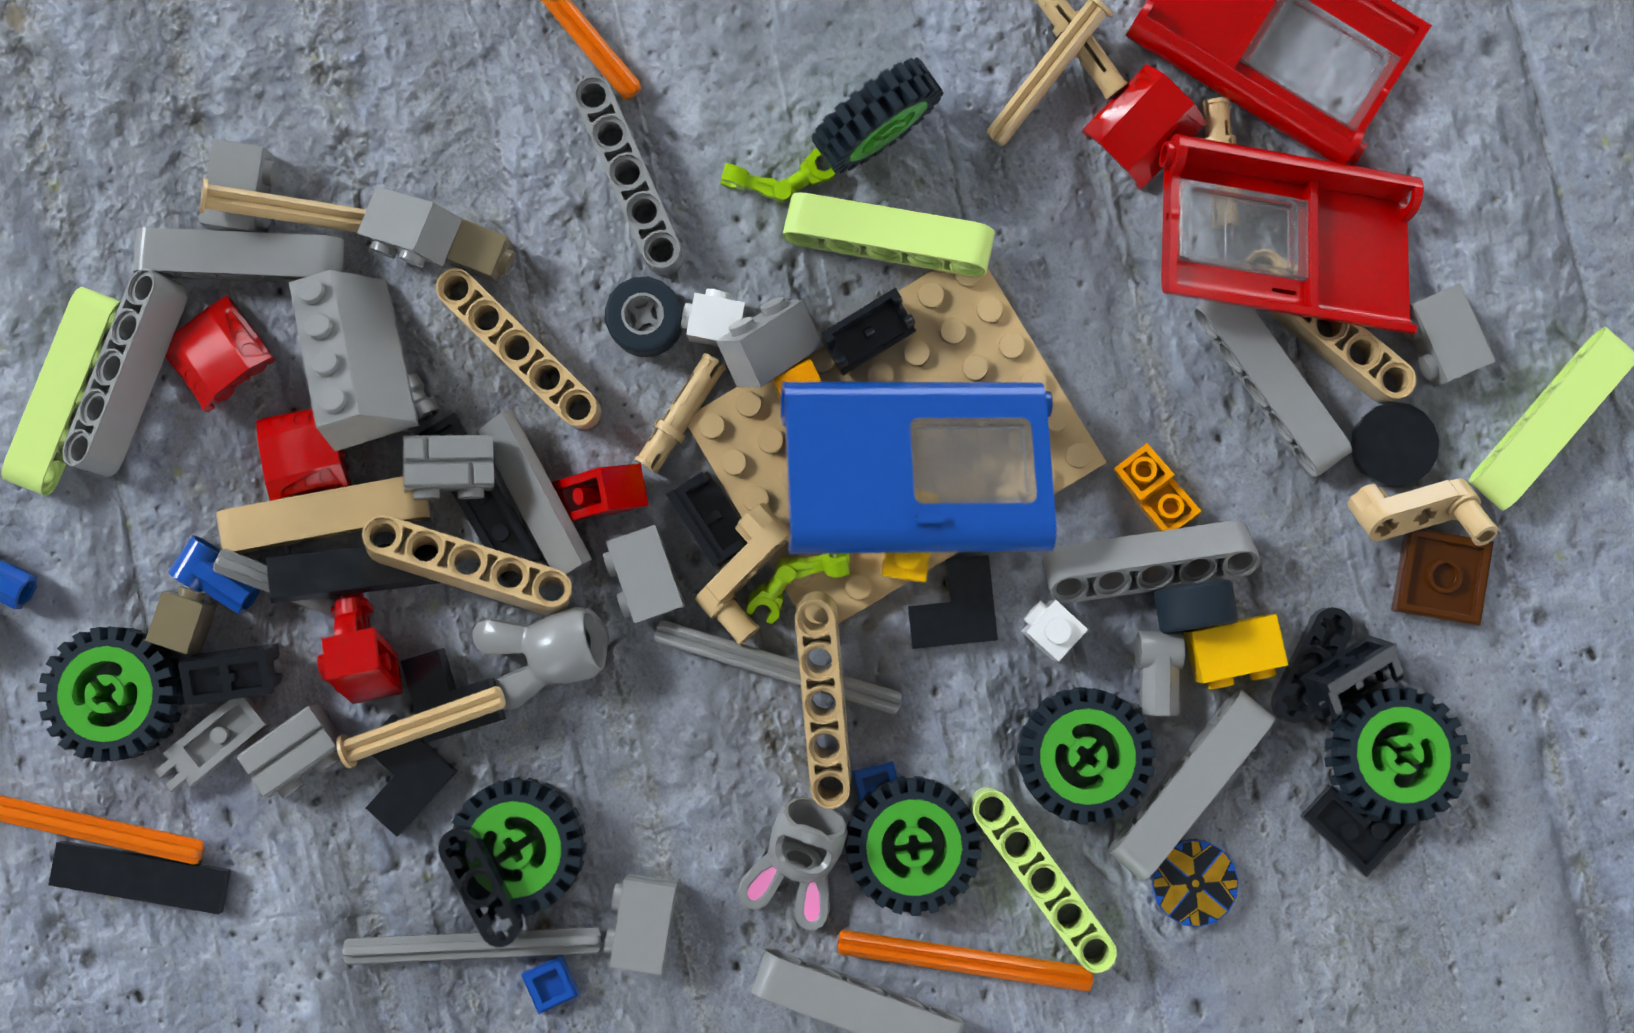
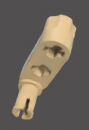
(1420, 508)
(764, 538)

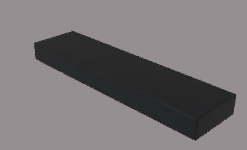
(492, 515)
(338, 574)
(139, 877)

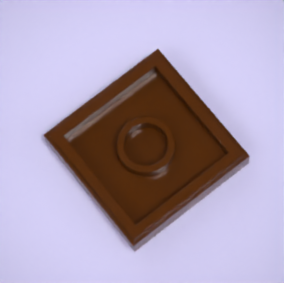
(1442, 577)

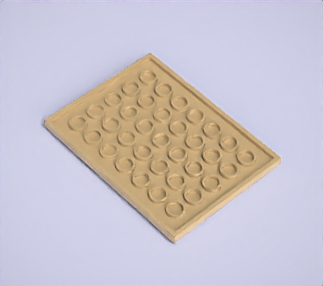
(960, 336)

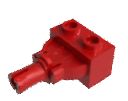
(357, 656)

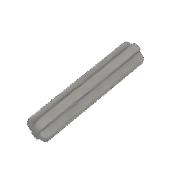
(255, 575)

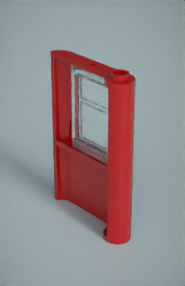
(1292, 63)
(1287, 233)

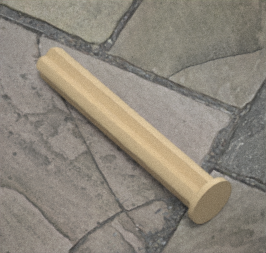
(1048, 71)
(280, 207)
(419, 725)

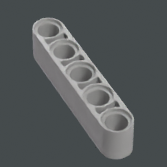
(626, 156)
(235, 254)
(125, 373)
(1275, 385)
(1150, 561)
(1191, 784)
(844, 999)

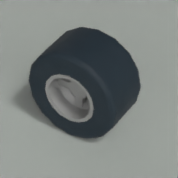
(633, 306)
(1196, 606)

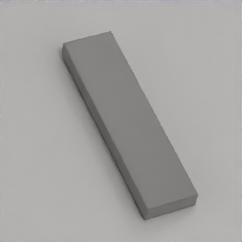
(535, 494)

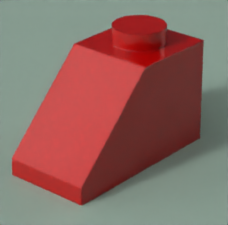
(602, 491)

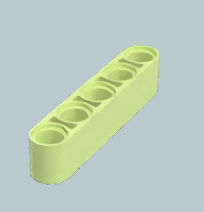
(889, 234)
(1553, 419)
(36, 450)
(1053, 896)

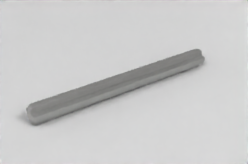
(768, 664)
(470, 946)

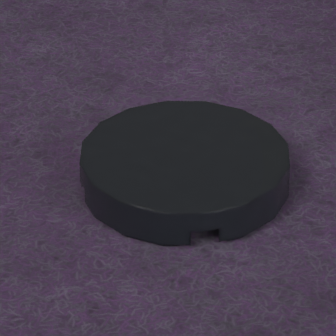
(1395, 444)

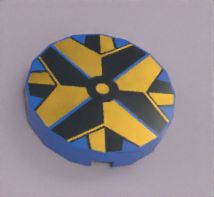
(1195, 883)

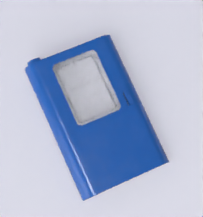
(944, 453)

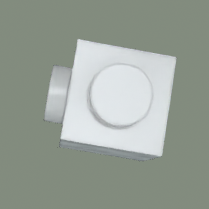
(711, 316)
(1052, 629)

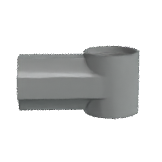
(1159, 661)

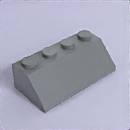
(352, 357)

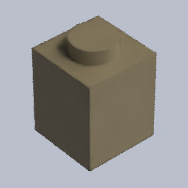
(481, 252)
(181, 621)

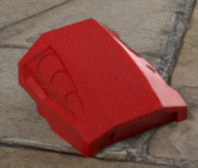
(1141, 120)
(217, 353)
(298, 457)

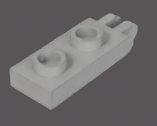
(212, 742)

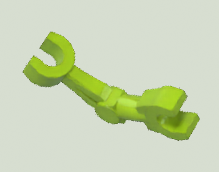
(781, 191)
(789, 568)

